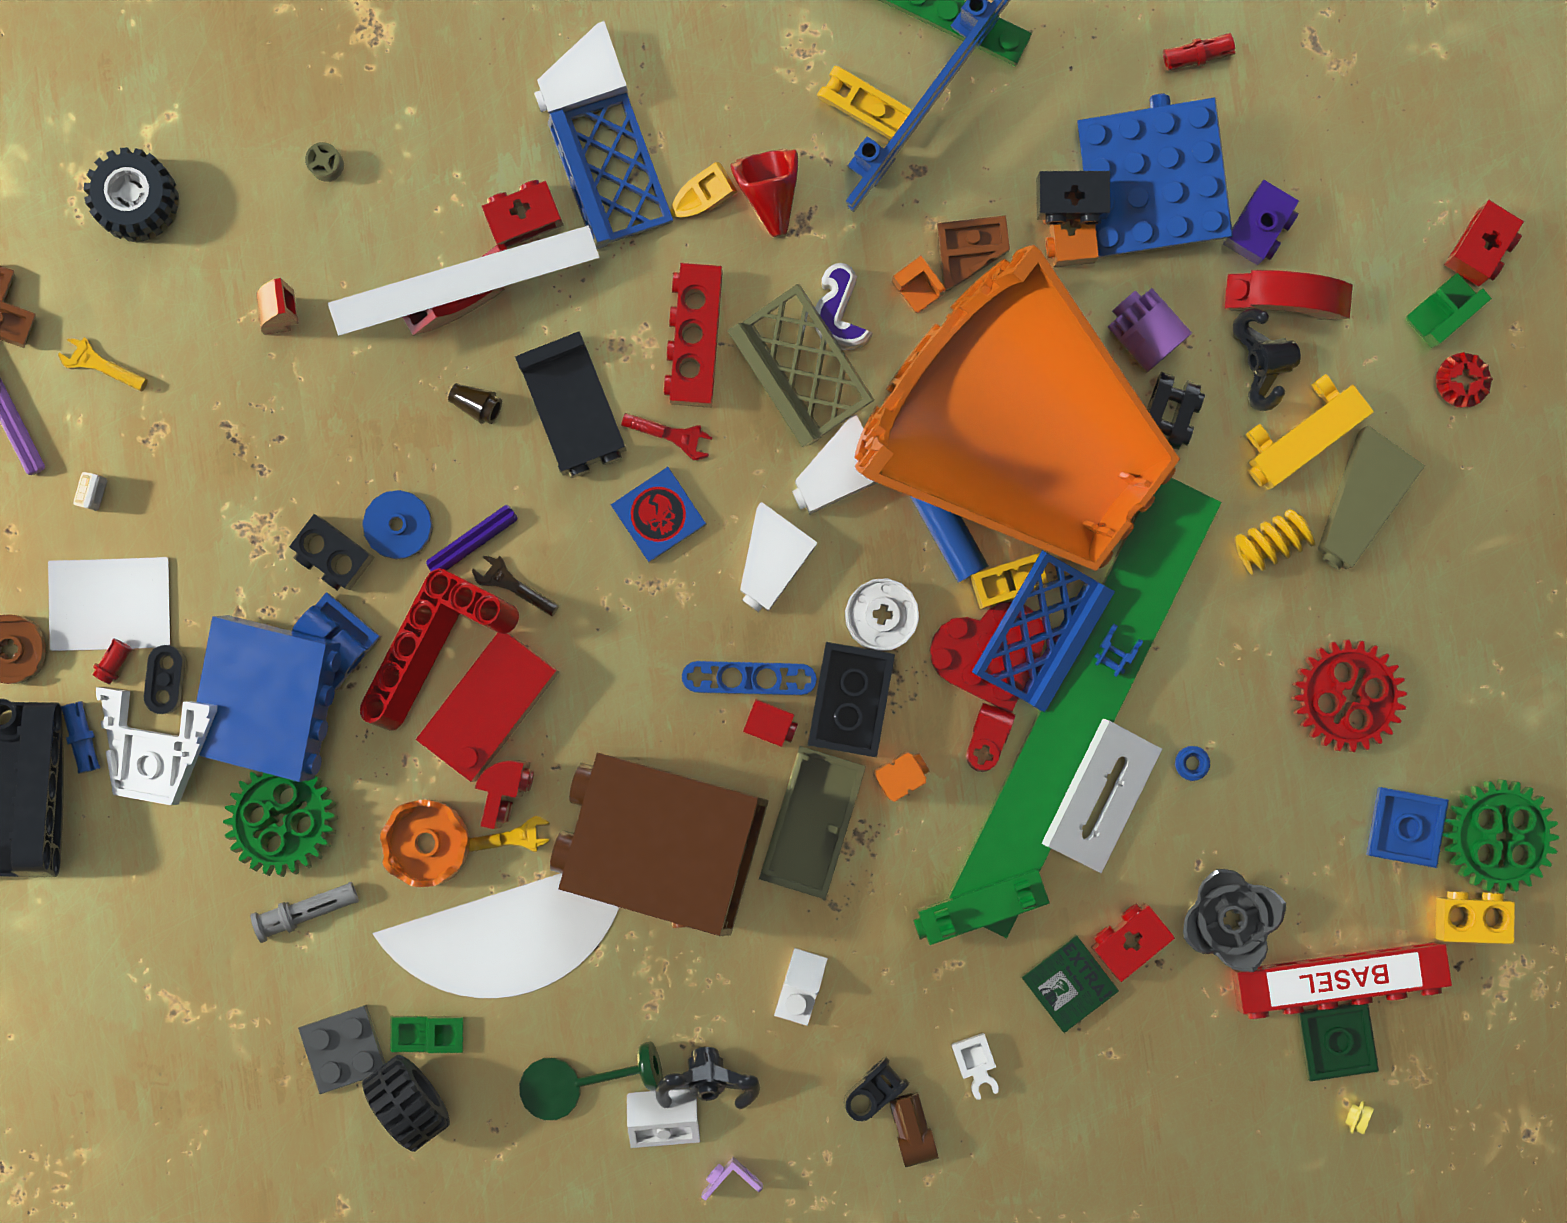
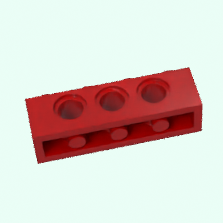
(707, 282)

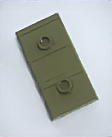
(812, 822)

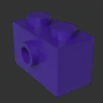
(1262, 222)

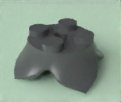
(1259, 913)

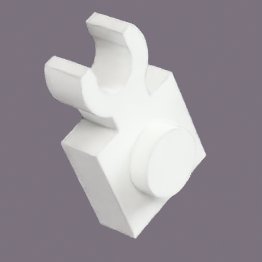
(974, 1060)

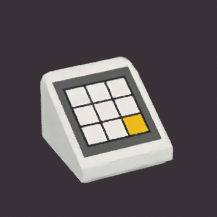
(90, 491)

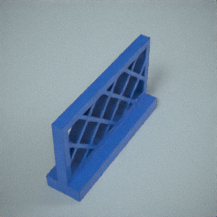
(581, 178)
(1062, 641)

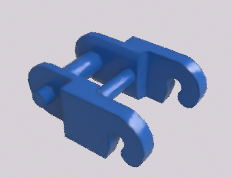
(1126, 657)

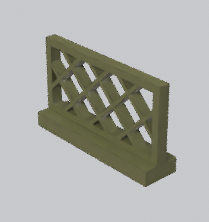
(774, 379)

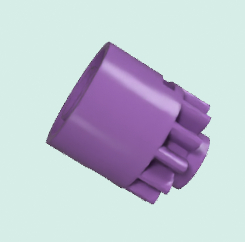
(1148, 328)

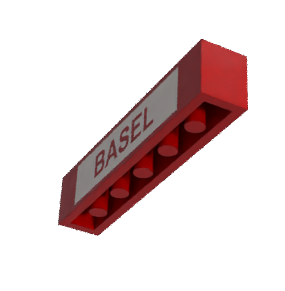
(1342, 978)

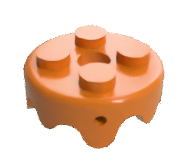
(401, 847)

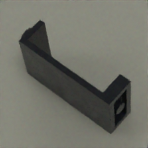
(571, 404)

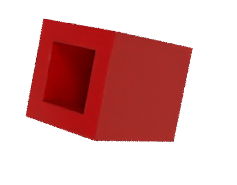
(770, 723)

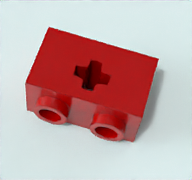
(540, 214)
(1492, 225)
(1151, 939)

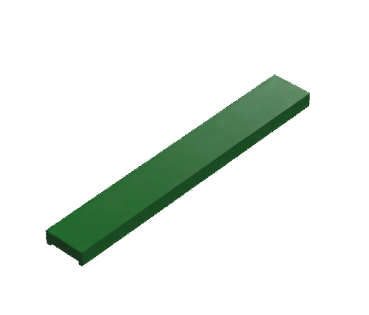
(1145, 584)

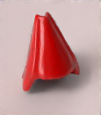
(769, 186)

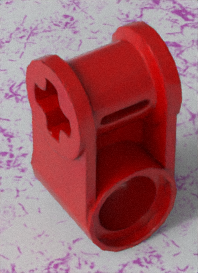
(990, 731)

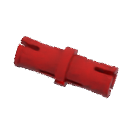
(1199, 52)

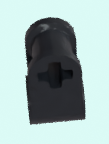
(875, 1089)

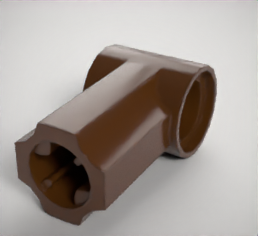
(914, 1136)

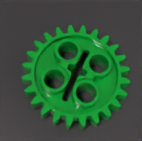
(1532, 835)
(294, 846)

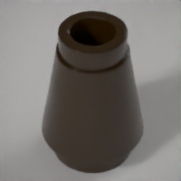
(476, 402)

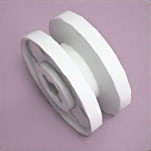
(895, 630)

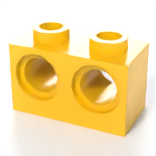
(1003, 581)
(1474, 925)

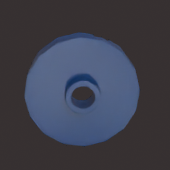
(415, 529)

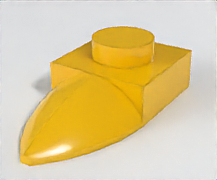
(703, 192)

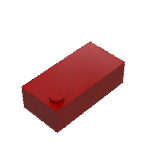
(487, 706)

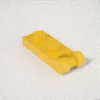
(864, 103)

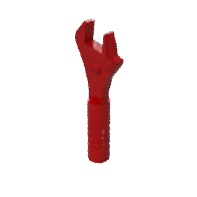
(683, 438)

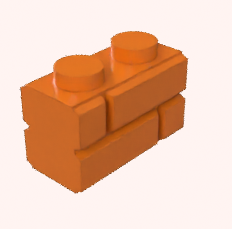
(903, 774)

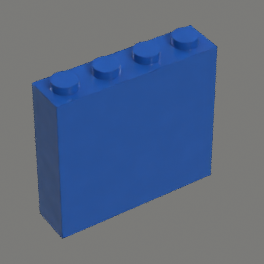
(269, 696)

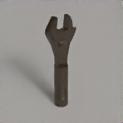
(500, 576)

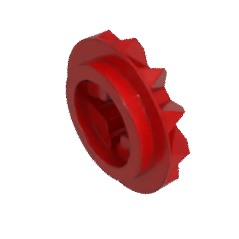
(1454, 392)

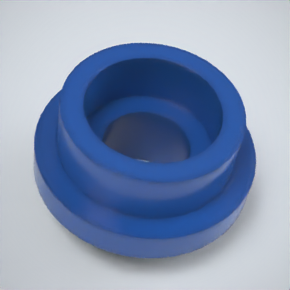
(1203, 763)

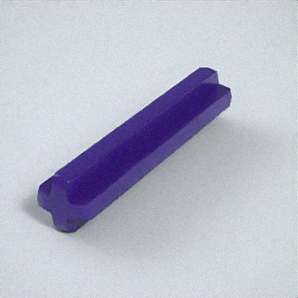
(472, 539)

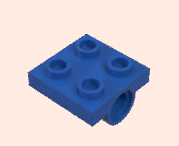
(336, 623)

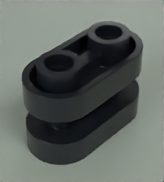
(1188, 400)

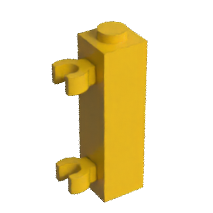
(1309, 437)

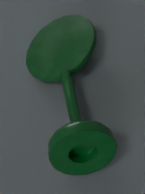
(553, 1088)

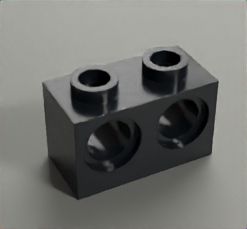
(335, 546)

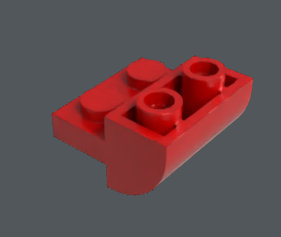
(500, 782)

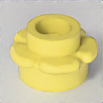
(1359, 1117)

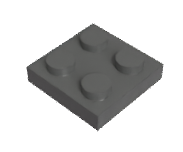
(342, 1048)

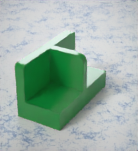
(1446, 310)

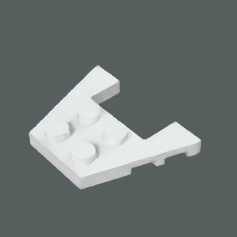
(148, 762)

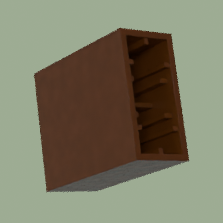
(659, 843)

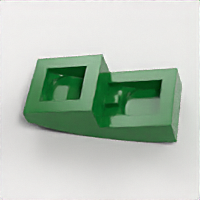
(426, 1034)

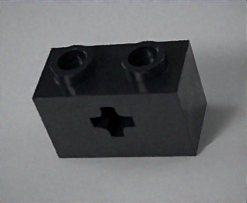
(1088, 186)

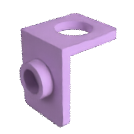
(720, 1173)

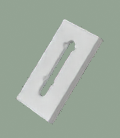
(1084, 791)

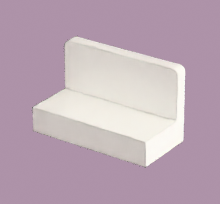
(659, 1126)

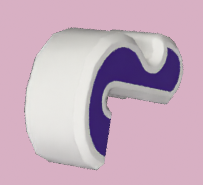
(841, 281)

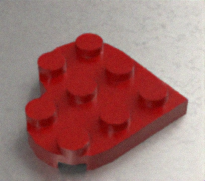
(961, 643)

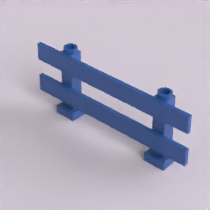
(973, 24)

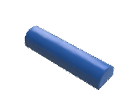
(952, 540)

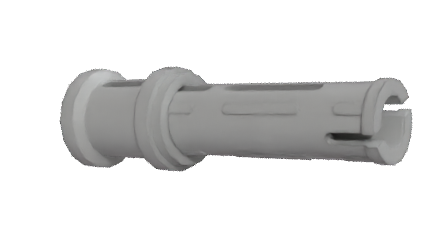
(288, 916)

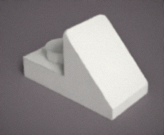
(801, 986)

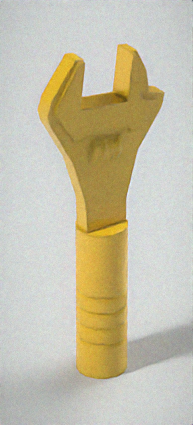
(87, 358)
(521, 836)

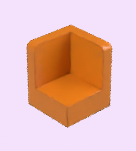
(918, 284)

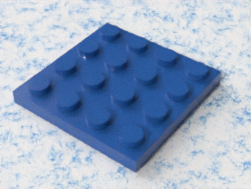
(1163, 176)

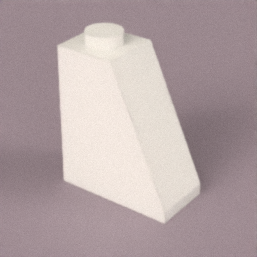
(582, 74)
(833, 471)
(773, 558)

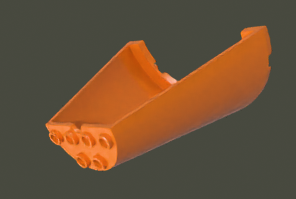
(1020, 420)

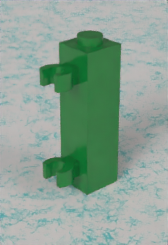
(981, 907)

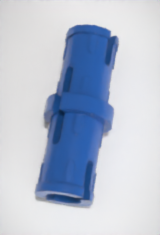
(80, 737)

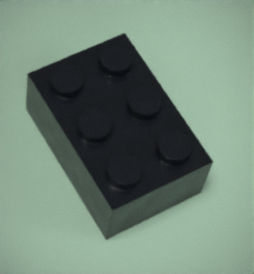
(851, 699)

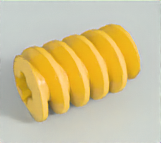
(1273, 539)

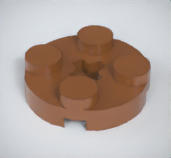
(30, 653)

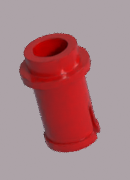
(112, 661)

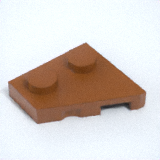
(970, 246)

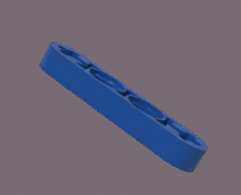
(749, 673)

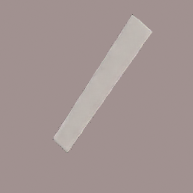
(463, 280)

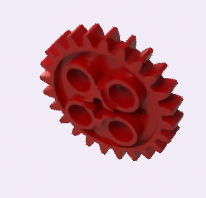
(1376, 711)

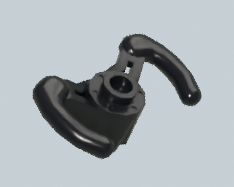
(1265, 358)
(708, 1080)

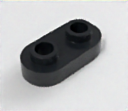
(161, 679)

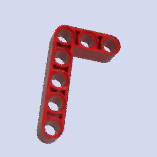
(421, 640)

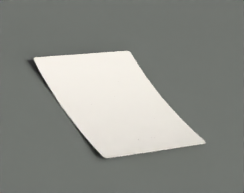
(108, 601)

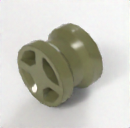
(320, 155)

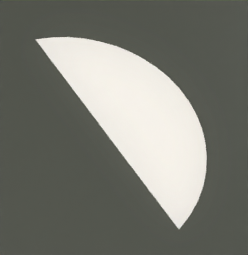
(501, 941)

